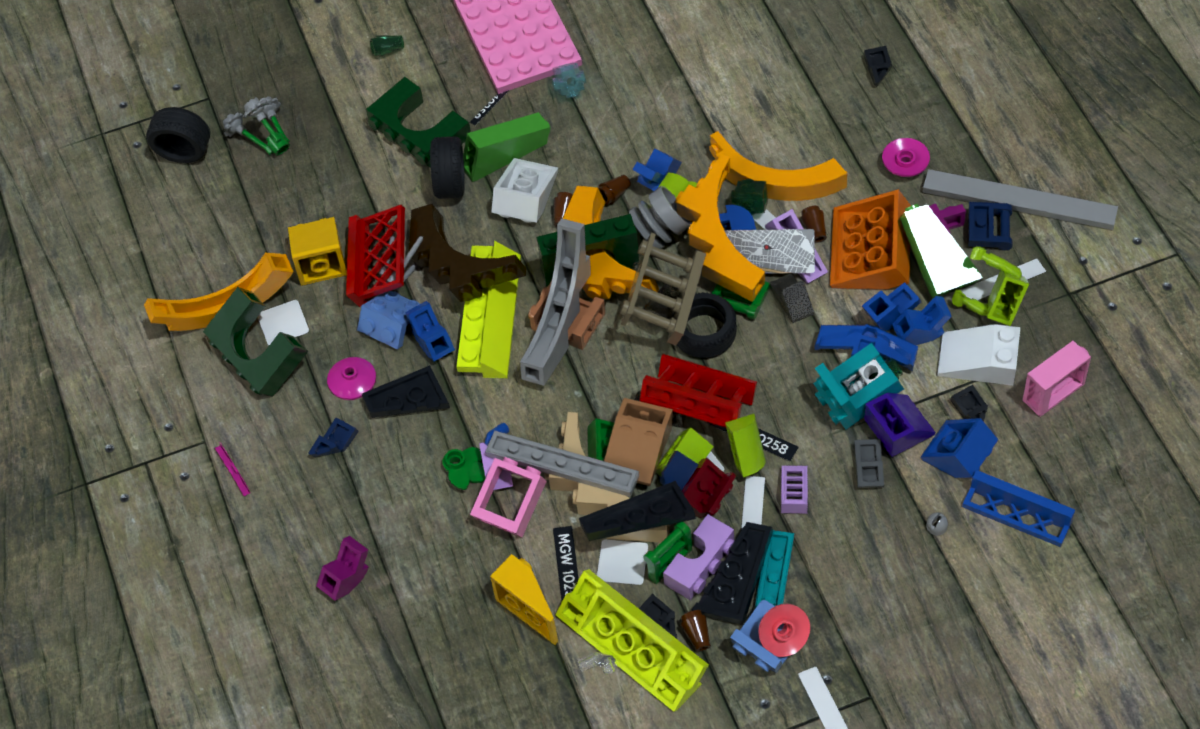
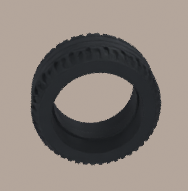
(178, 135)
(447, 167)
(712, 344)

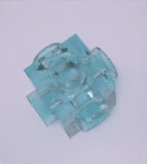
(561, 75)

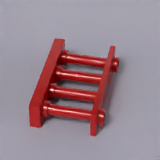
(694, 402)

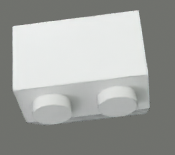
(523, 190)
(980, 354)

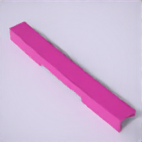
(232, 469)

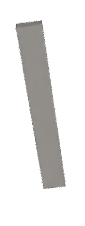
(1021, 199)

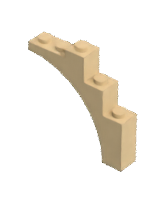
(590, 498)

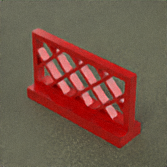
(360, 258)

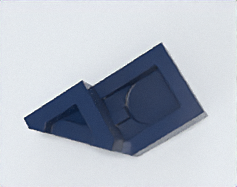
(335, 440)
(678, 469)

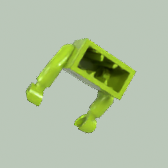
(1006, 292)

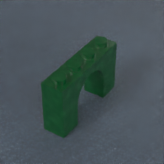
(395, 105)
(611, 234)
(228, 334)

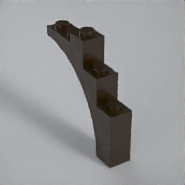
(463, 273)

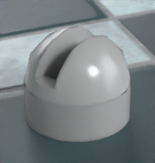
(941, 526)

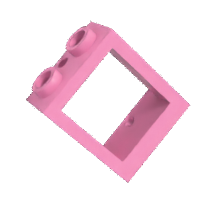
(1056, 378)
(528, 505)

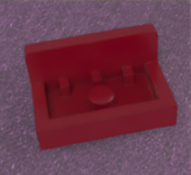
(707, 488)

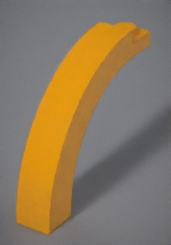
(782, 184)
(196, 313)

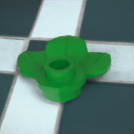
(467, 469)

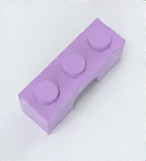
(690, 575)

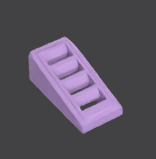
(794, 505)

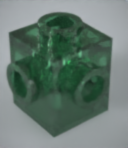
(751, 195)

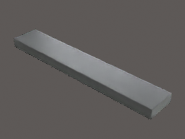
(563, 463)

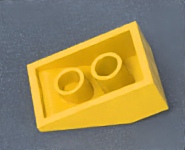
(520, 593)

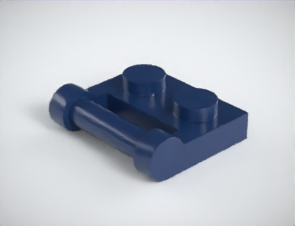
(982, 225)

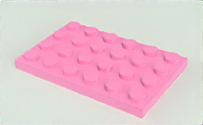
(517, 39)

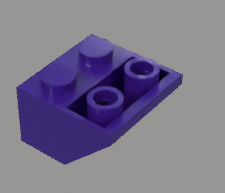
(897, 422)

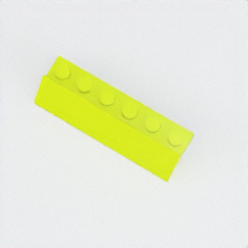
(489, 323)
(633, 639)

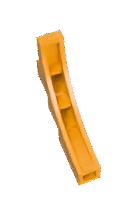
(722, 261)
(606, 273)

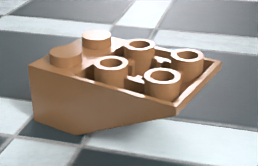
(639, 438)

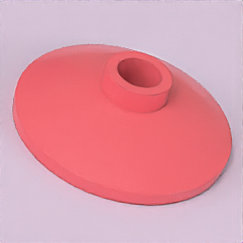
(791, 637)

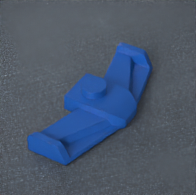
(859, 336)

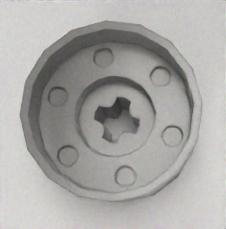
(659, 217)

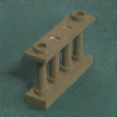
(687, 287)

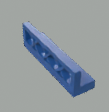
(1022, 500)

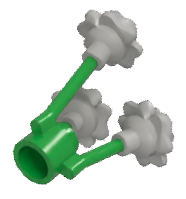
(262, 108)

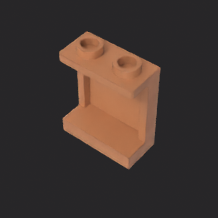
(582, 326)

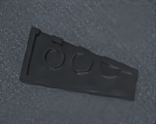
(645, 511)
(734, 585)

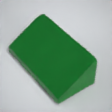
(599, 435)

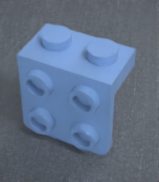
(386, 318)
(747, 640)

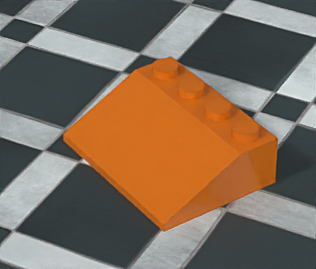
(870, 243)

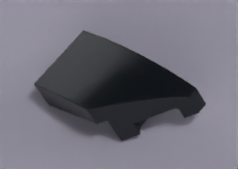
(878, 63)
(969, 403)
(660, 614)

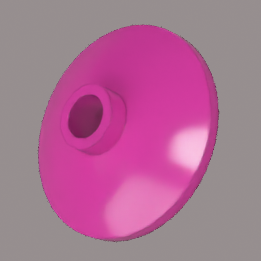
(908, 150)
(351, 386)

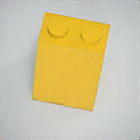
(317, 251)

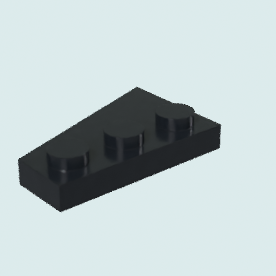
(407, 394)

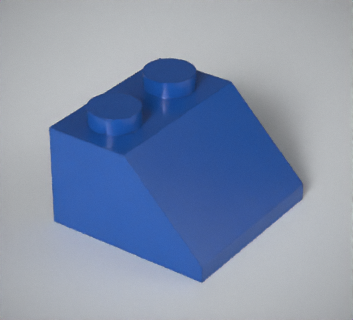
(960, 447)

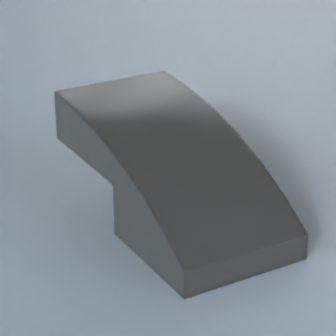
(869, 463)

